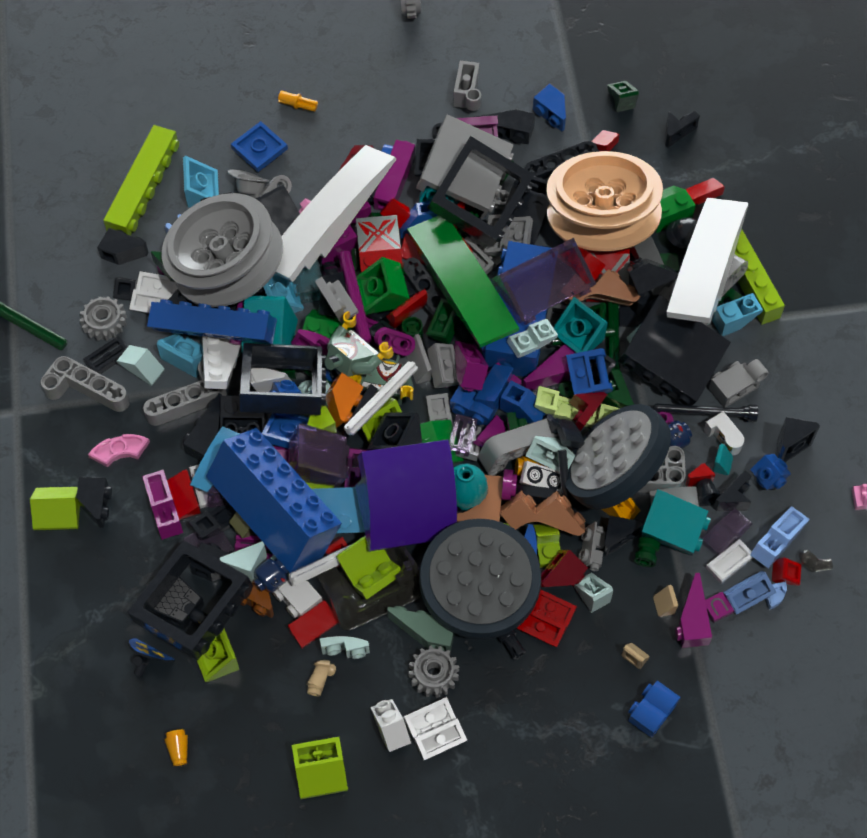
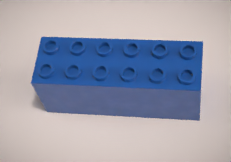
(500, 350)
(273, 499)

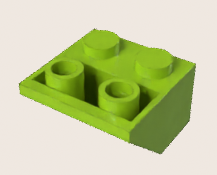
(319, 767)

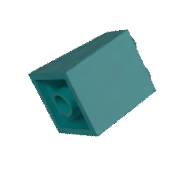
(279, 309)
(676, 523)

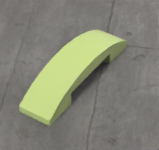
(550, 402)

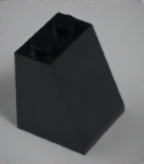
(280, 207)

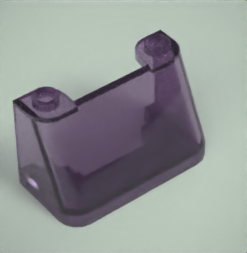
(544, 281)

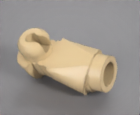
(318, 678)

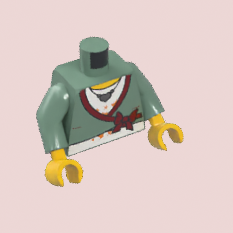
(351, 353)
(383, 374)

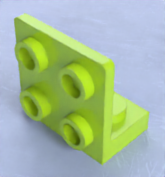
(367, 570)

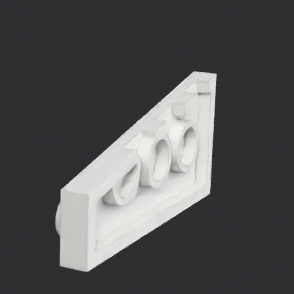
(218, 361)

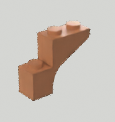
(610, 289)
(552, 511)

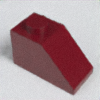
(563, 570)

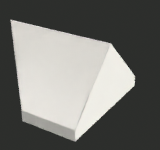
(263, 378)

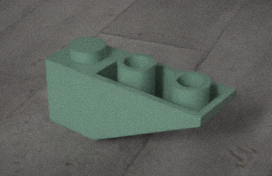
(422, 627)

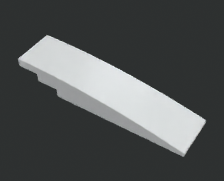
(332, 211)
(707, 261)

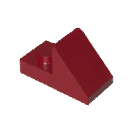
(586, 404)

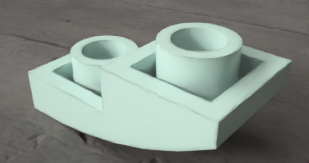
(533, 338)
(353, 646)

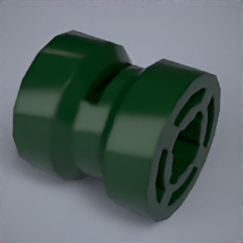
(412, 326)
(647, 552)

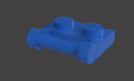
(581, 372)

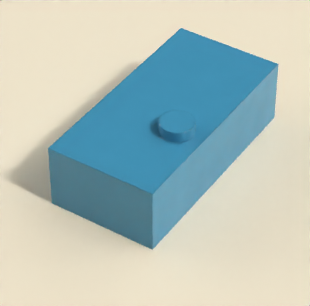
(344, 505)

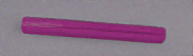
(354, 293)

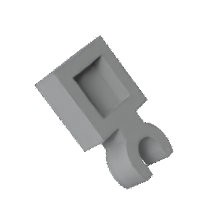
(474, 451)

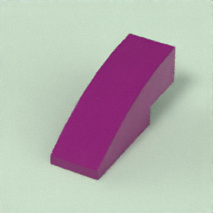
(162, 504)

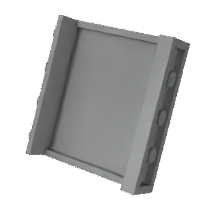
(477, 179)

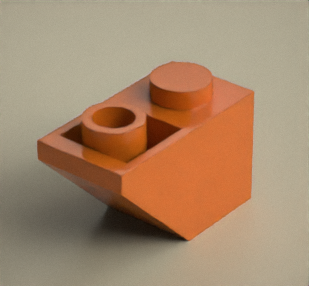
(341, 397)

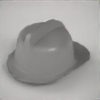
(248, 183)

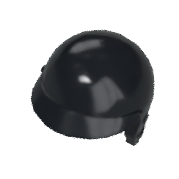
(680, 232)

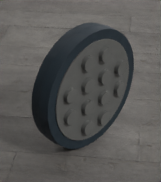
(480, 578)

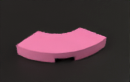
(119, 447)

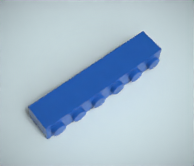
(212, 322)

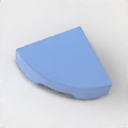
(775, 599)

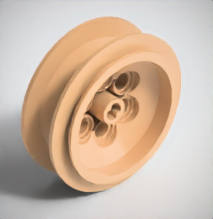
(604, 200)

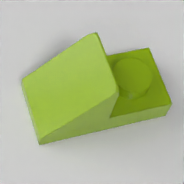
(547, 543)

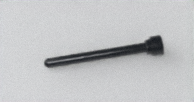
(748, 412)

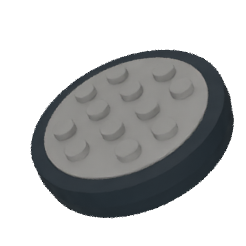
(618, 456)

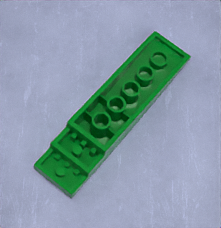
(462, 280)

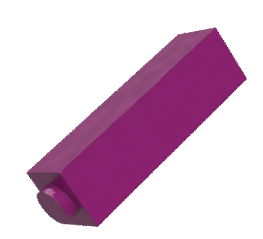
(394, 180)

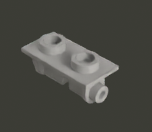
(592, 537)

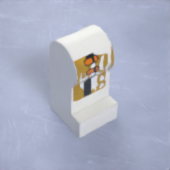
(725, 432)

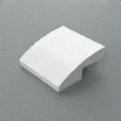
(151, 289)
(435, 728)

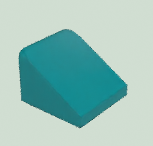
(723, 461)

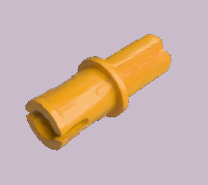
(297, 101)

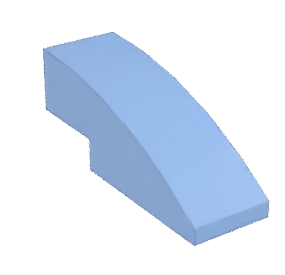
(779, 537)

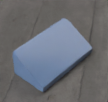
(749, 592)

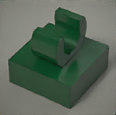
(731, 294)
(512, 423)

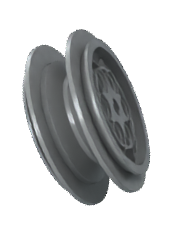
(222, 250)

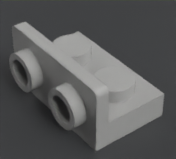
(337, 298)

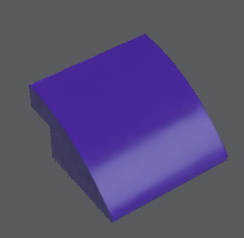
(406, 494)

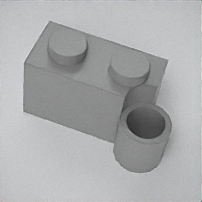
(465, 91)
(737, 381)

